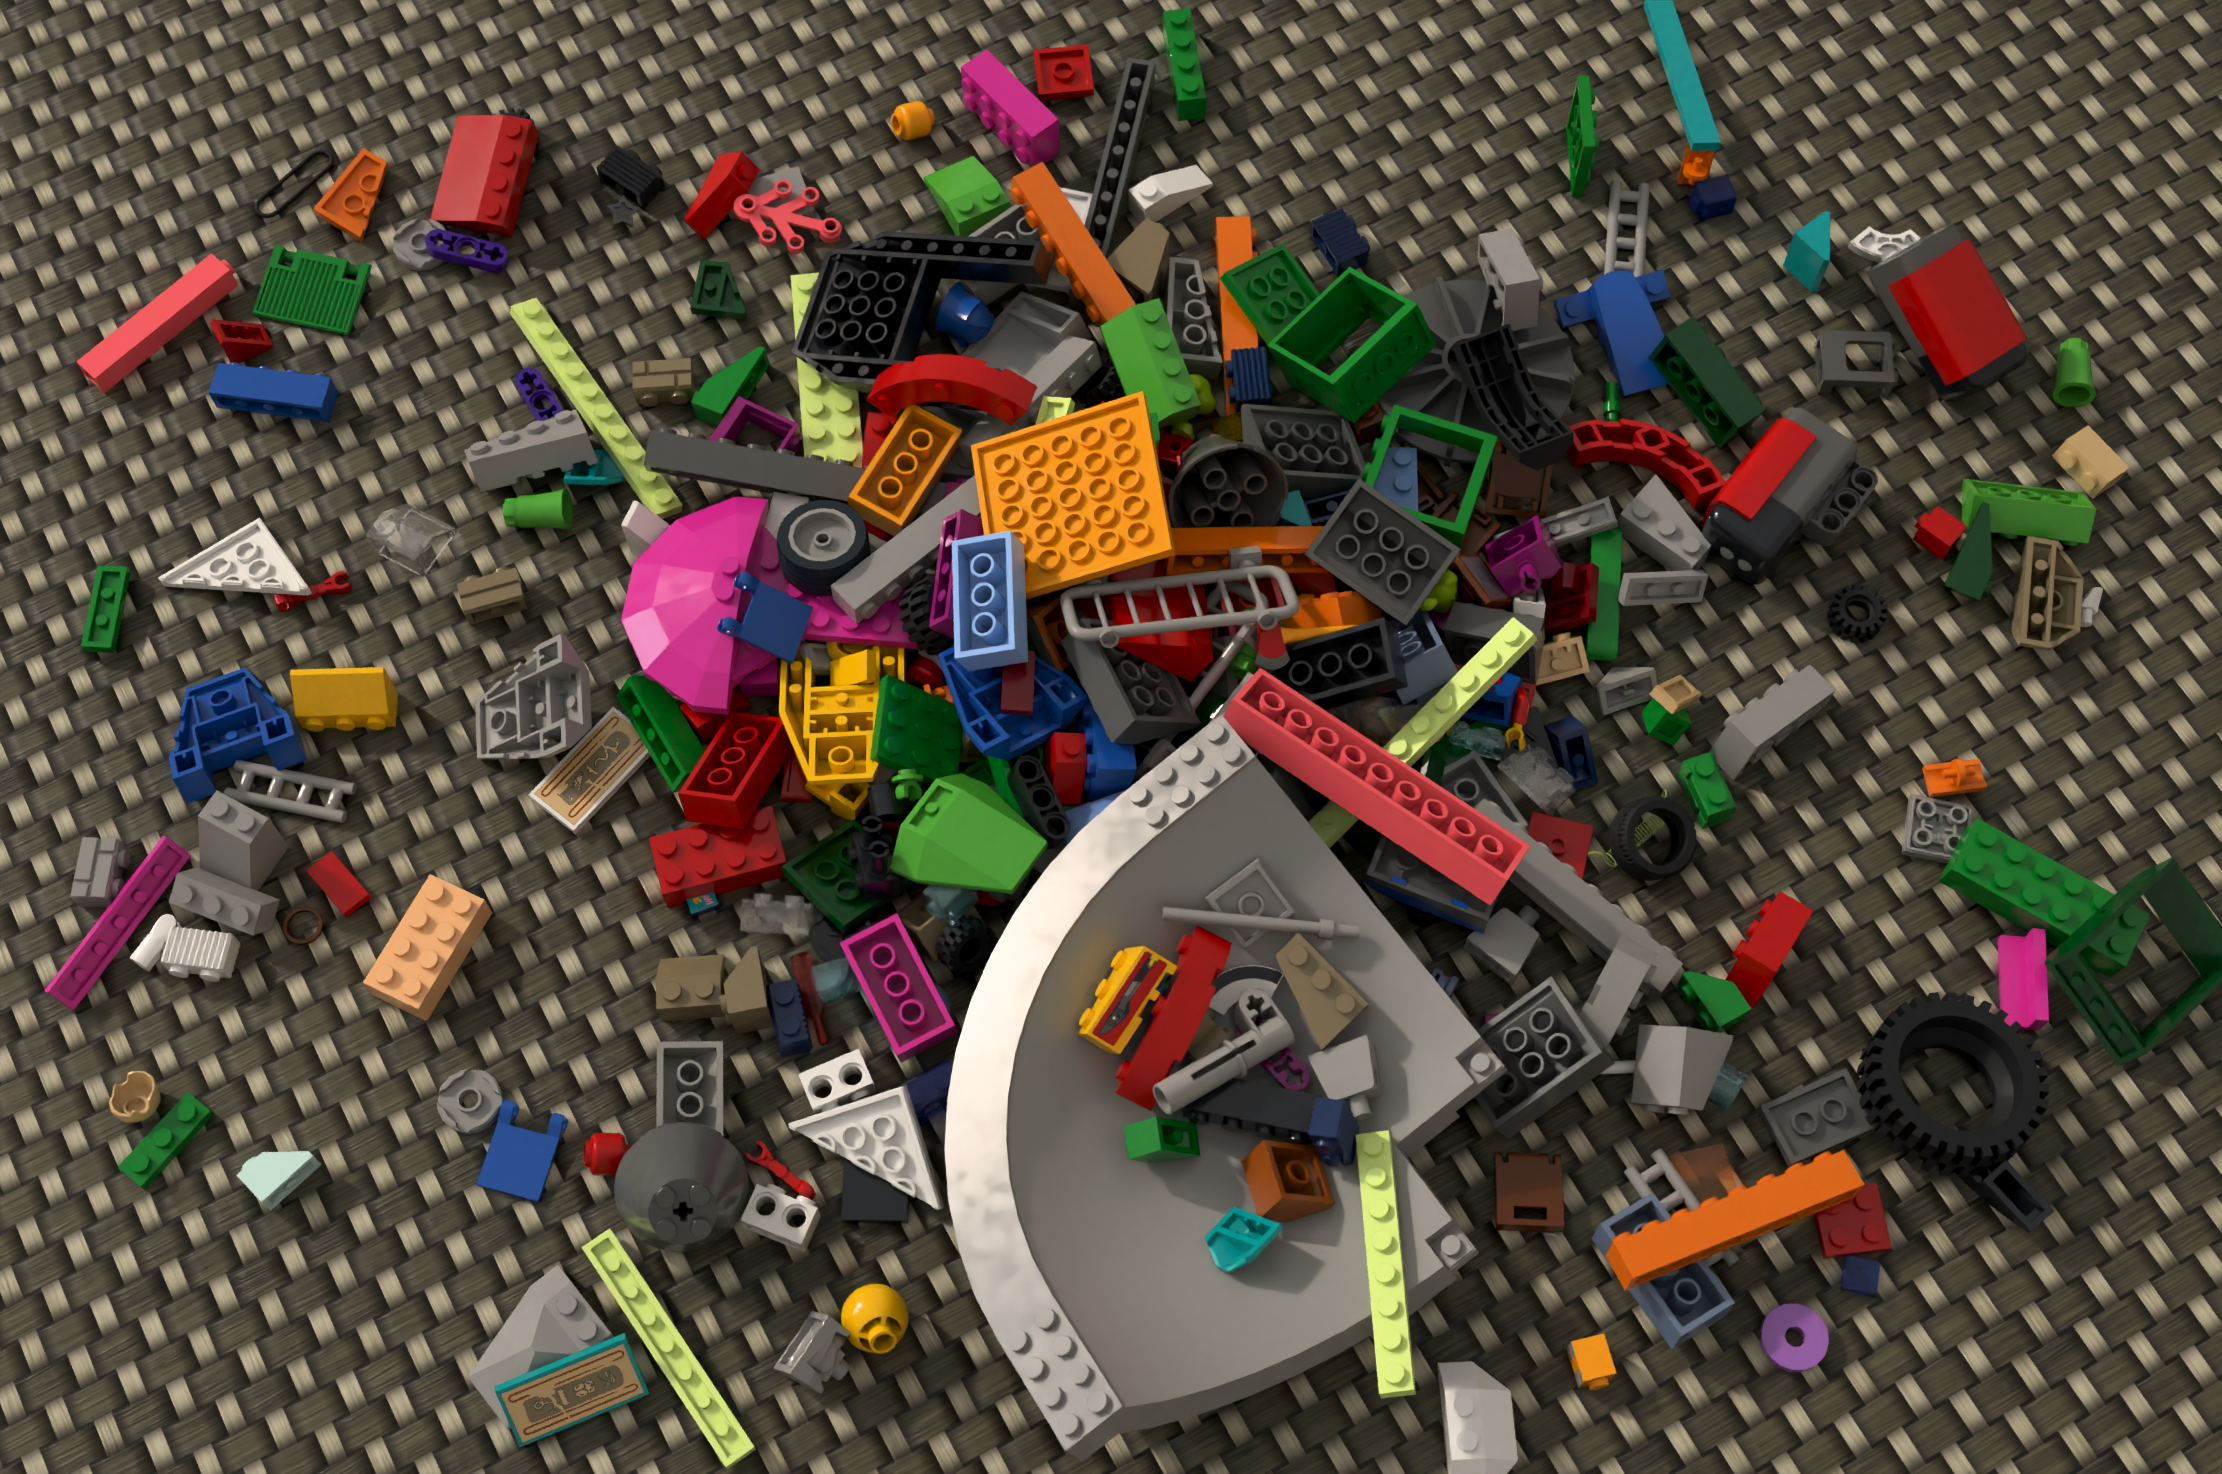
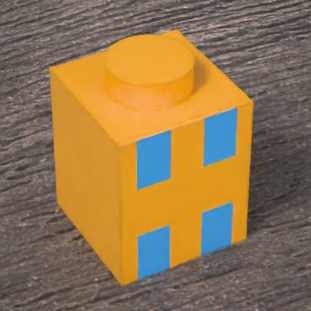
(1591, 1362)

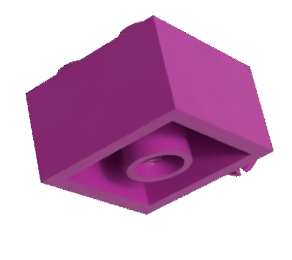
(1523, 557)

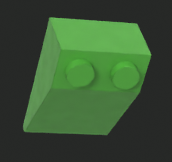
(967, 195)

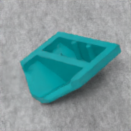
(601, 473)
(1240, 1238)

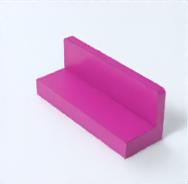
(2024, 979)

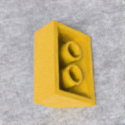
(344, 698)

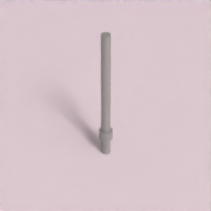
(1324, 928)

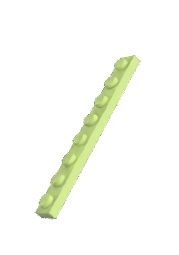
(1385, 1265)
(669, 1349)

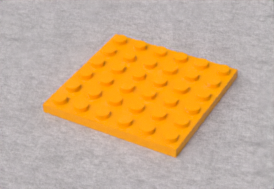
(1077, 494)

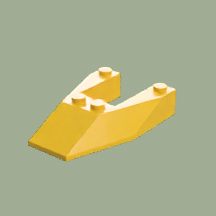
(834, 724)

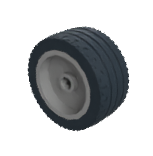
(821, 545)

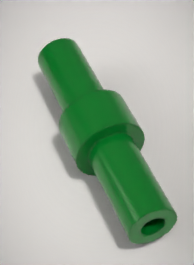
(1612, 406)

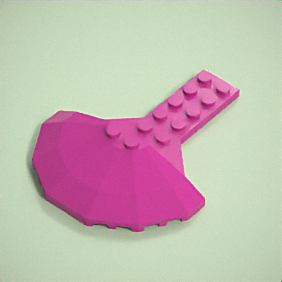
(687, 587)

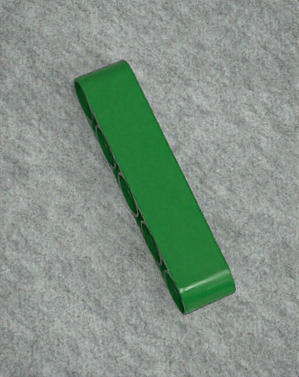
(1602, 635)

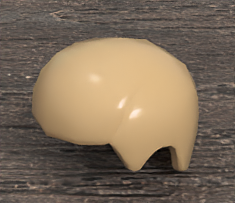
(135, 1098)

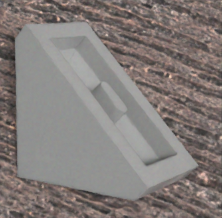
(1625, 688)

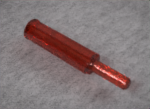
(812, 1004)

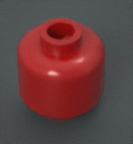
(924, 672)
(604, 1153)

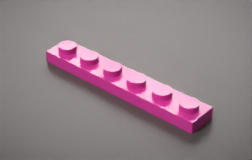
(117, 923)

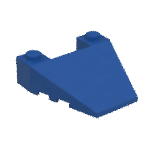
(226, 723)

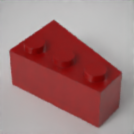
(1768, 945)

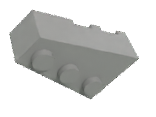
(1512, 276)

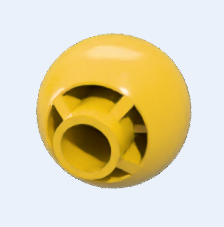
(875, 1318)

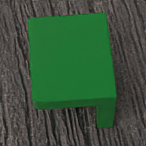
(1663, 724)

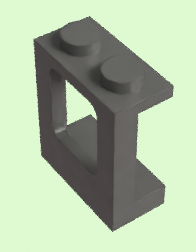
(1832, 366)

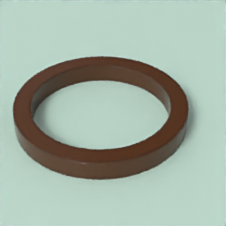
(298, 910)

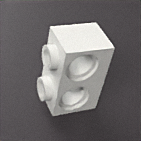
(833, 1075)
(777, 1223)

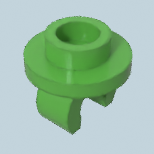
(908, 782)

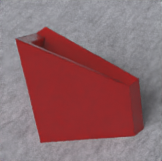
(241, 339)

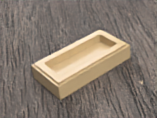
(1675, 694)

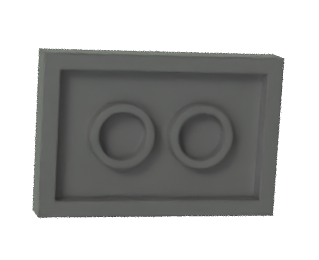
(1816, 1117)

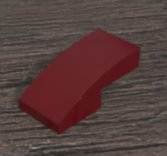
(1018, 687)

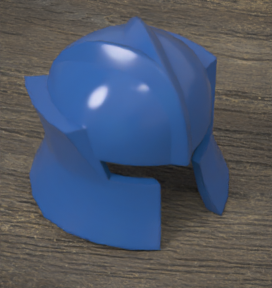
(964, 316)

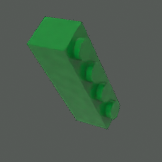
(1184, 64)
(661, 729)

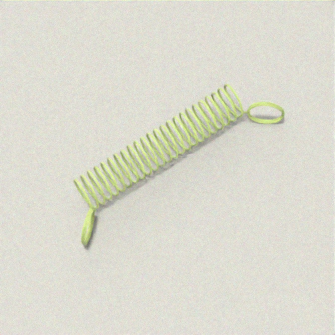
(1601, 853)

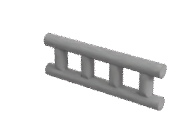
(1616, 218)
(300, 806)
(1682, 1194)

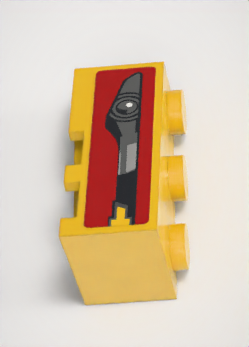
(1124, 998)

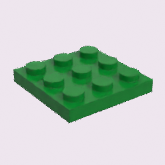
(1580, 134)
(1270, 290)
(915, 731)

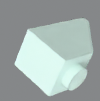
(276, 1174)

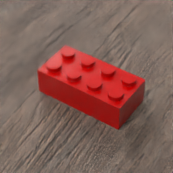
(735, 770)
(718, 858)

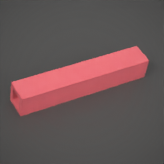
(158, 322)

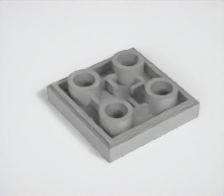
(1934, 827)

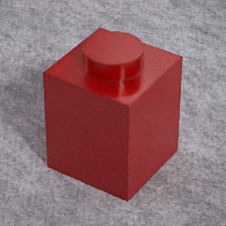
(1938, 532)

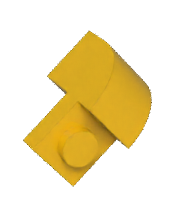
(844, 799)

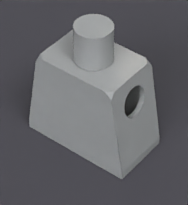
(1505, 942)
(1349, 1074)

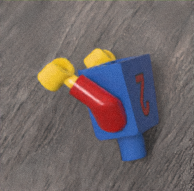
(1503, 705)

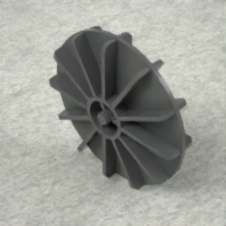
(1437, 383)

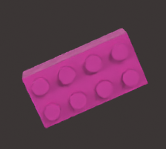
(1010, 110)
(899, 988)

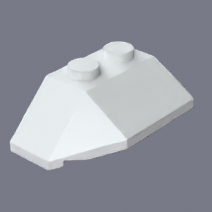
(1476, 1420)

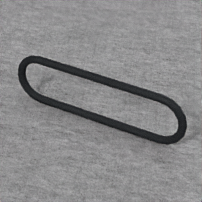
(298, 193)

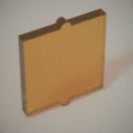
(1705, 1172)

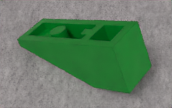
(723, 388)

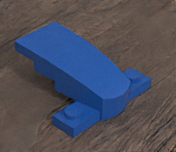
(1623, 324)

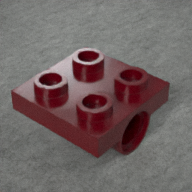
(1570, 597)

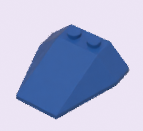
(1006, 736)

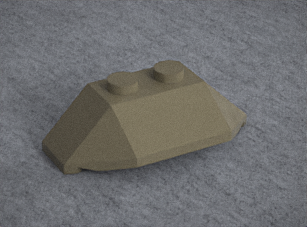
(2046, 596)

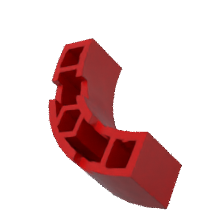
(952, 380)
(1650, 448)
(1175, 1016)

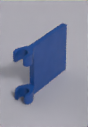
(771, 621)
(520, 1158)

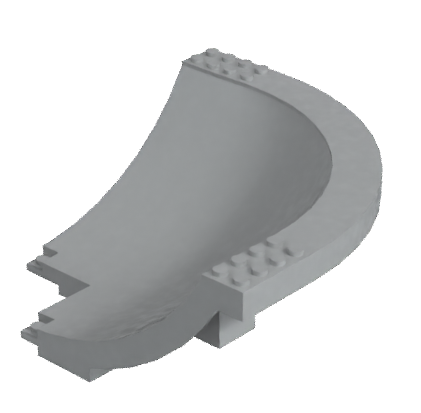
(1103, 1259)

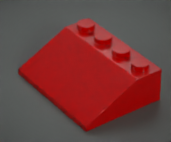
(485, 173)
(1177, 652)

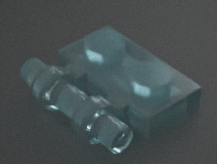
(1486, 742)

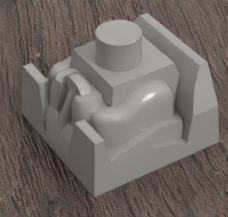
(815, 1352)

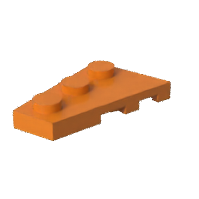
(354, 195)

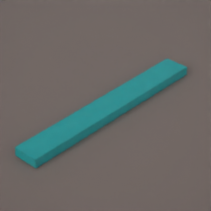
(1682, 75)

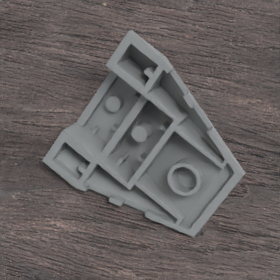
(538, 707)
(543, 1328)

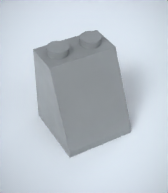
(238, 842)
(1677, 1067)

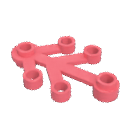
(784, 216)

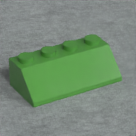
(1151, 362)
(2030, 511)

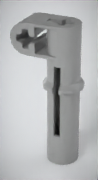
(1232, 1057)

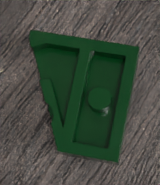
(717, 292)

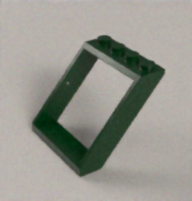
(2191, 926)

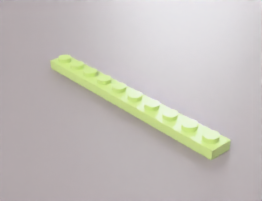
(595, 407)
(1439, 714)

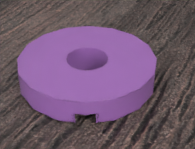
(1808, 1324)

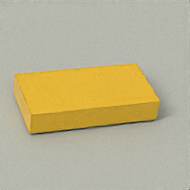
(854, 669)

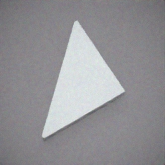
(241, 562)
(880, 1138)

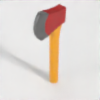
(1271, 648)

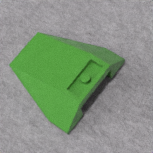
(966, 839)

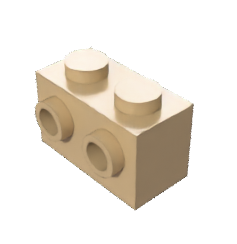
(2090, 462)

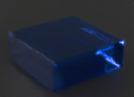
(1860, 1276)

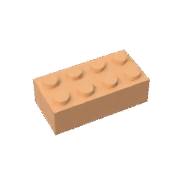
(428, 947)

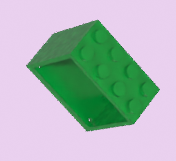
(1371, 368)

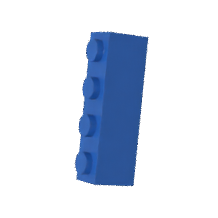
(273, 392)

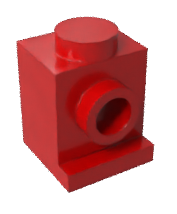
(1168, 450)

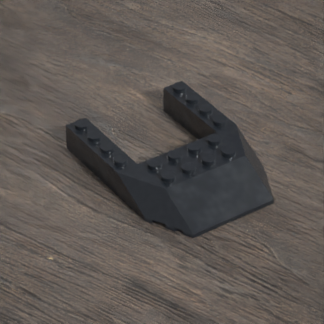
(879, 295)

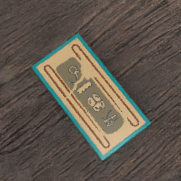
(571, 1390)

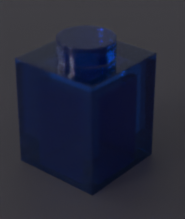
(1713, 197)

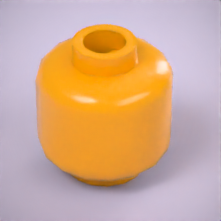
(912, 120)

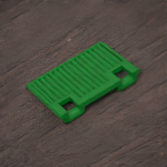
(311, 290)

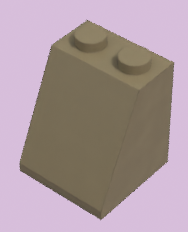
(1142, 261)

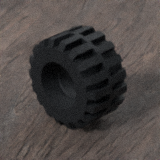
(916, 617)

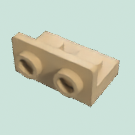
(1562, 658)

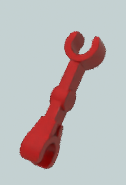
(330, 586)
(767, 1161)

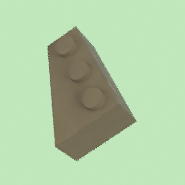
(1320, 990)

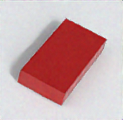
(794, 782)
(338, 884)

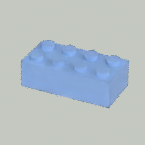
(989, 601)

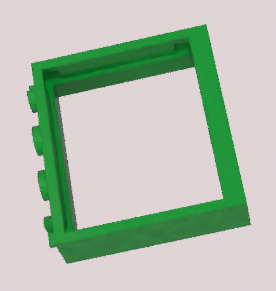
(1445, 432)

